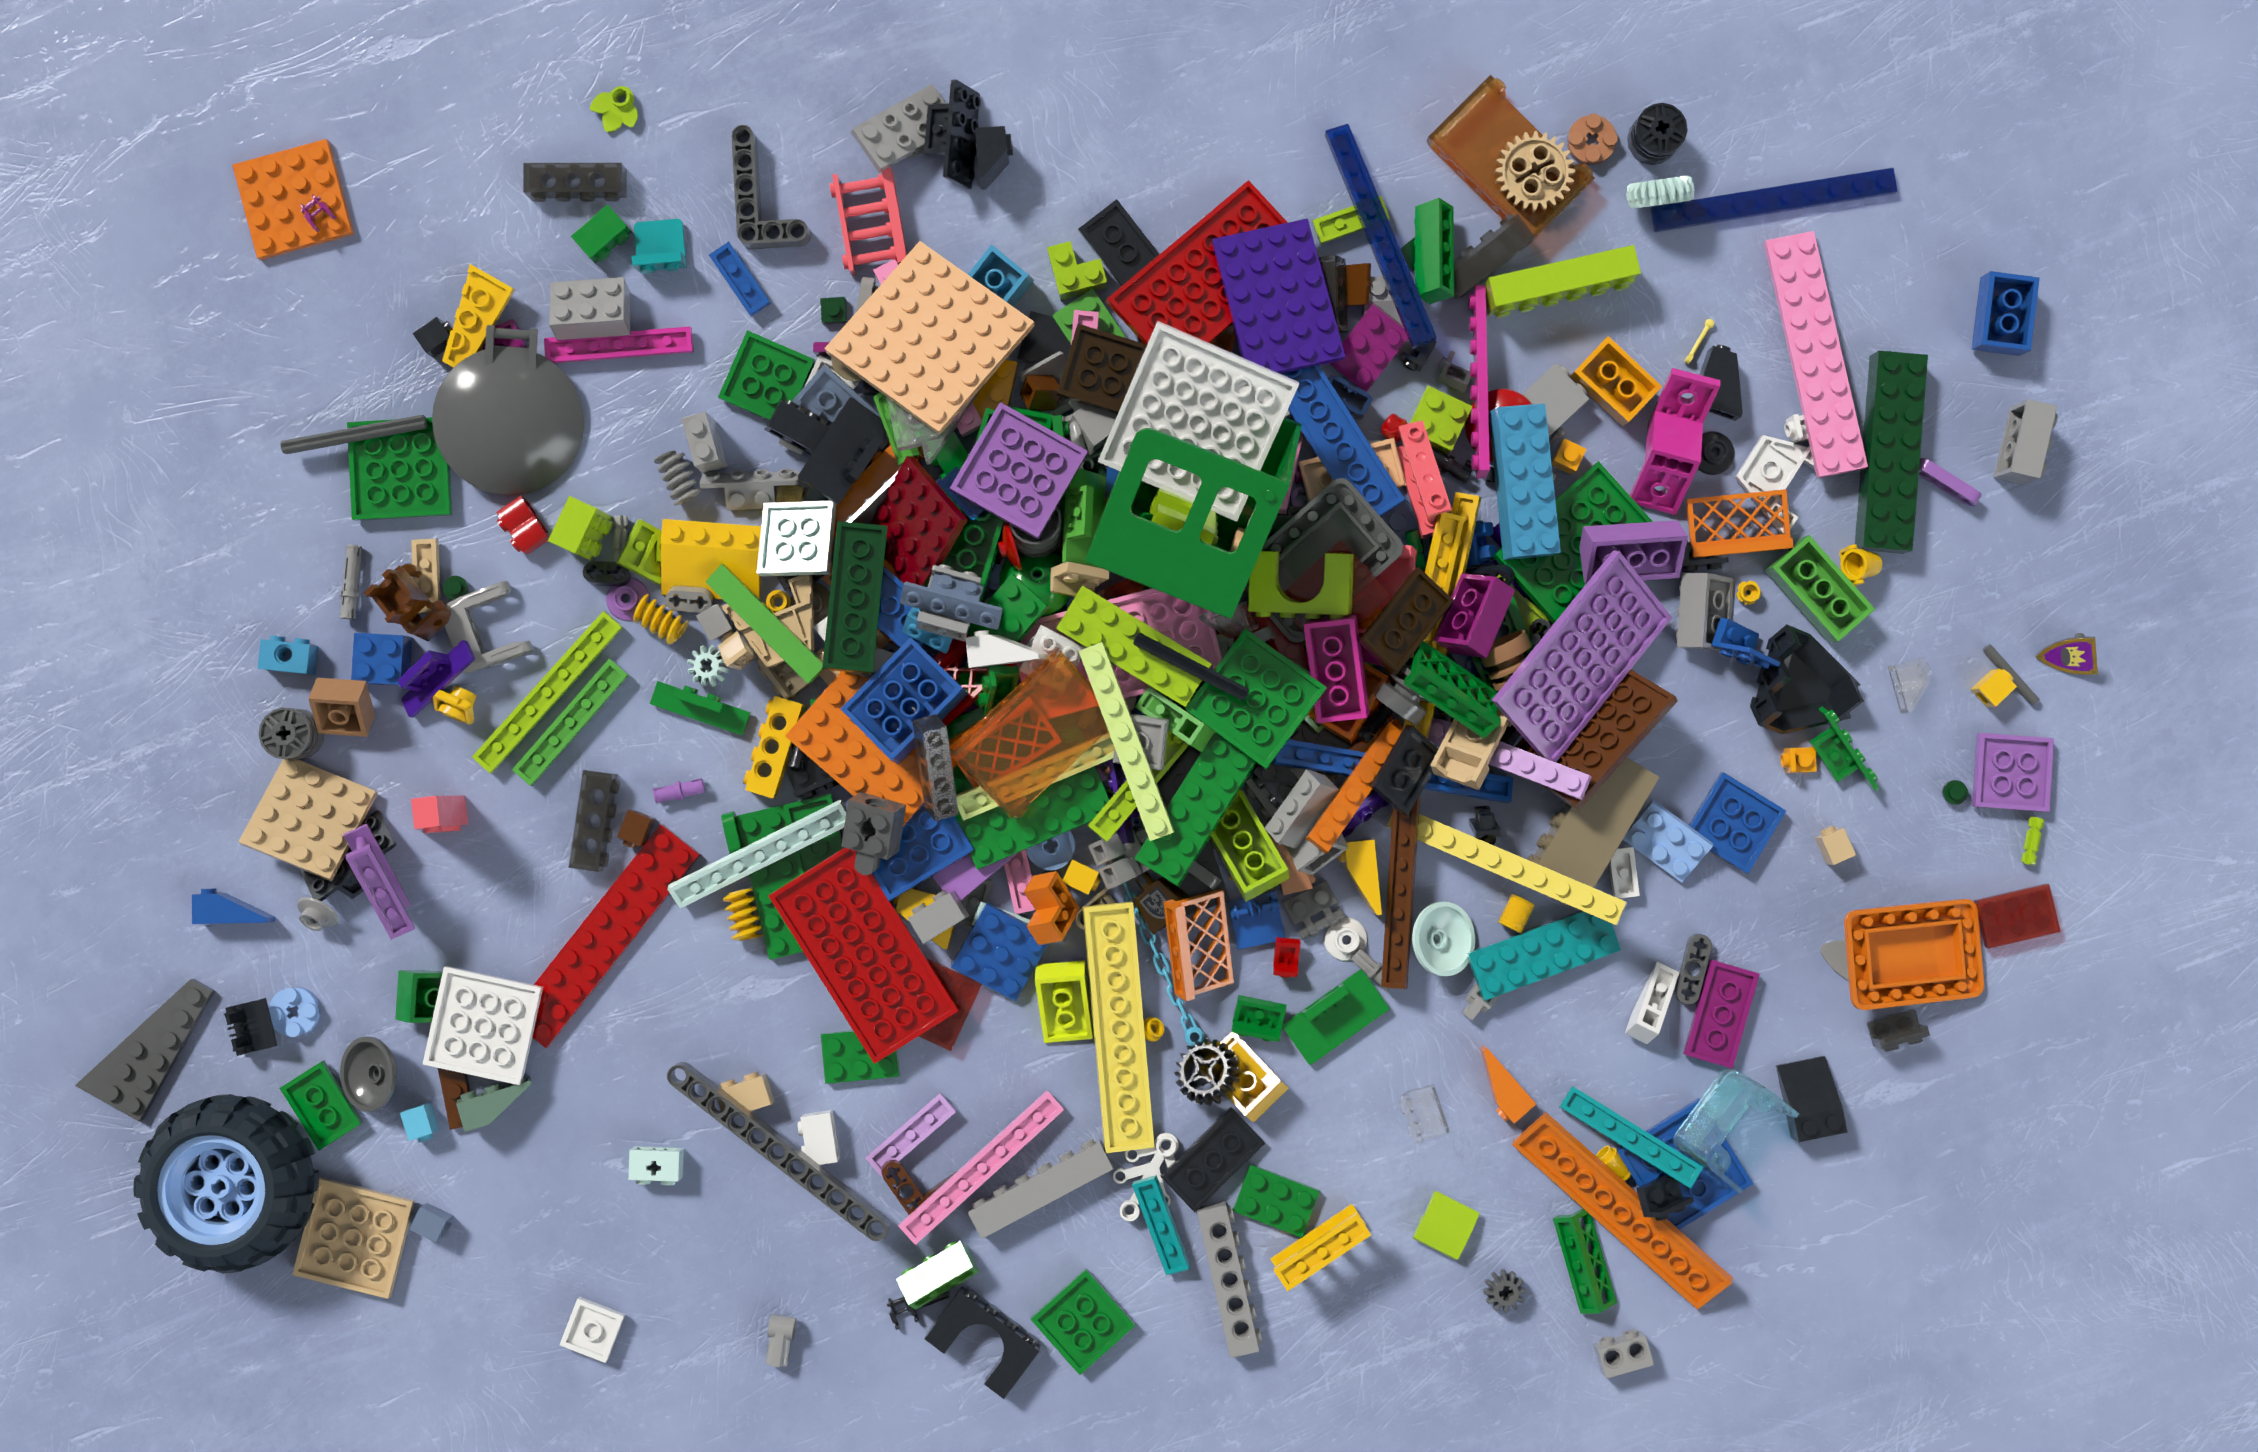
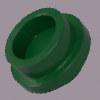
(455, 587)
(1955, 792)

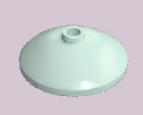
(1452, 936)

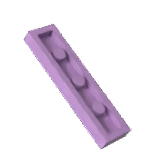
(912, 1132)

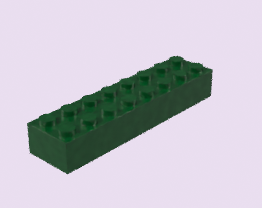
(1891, 451)

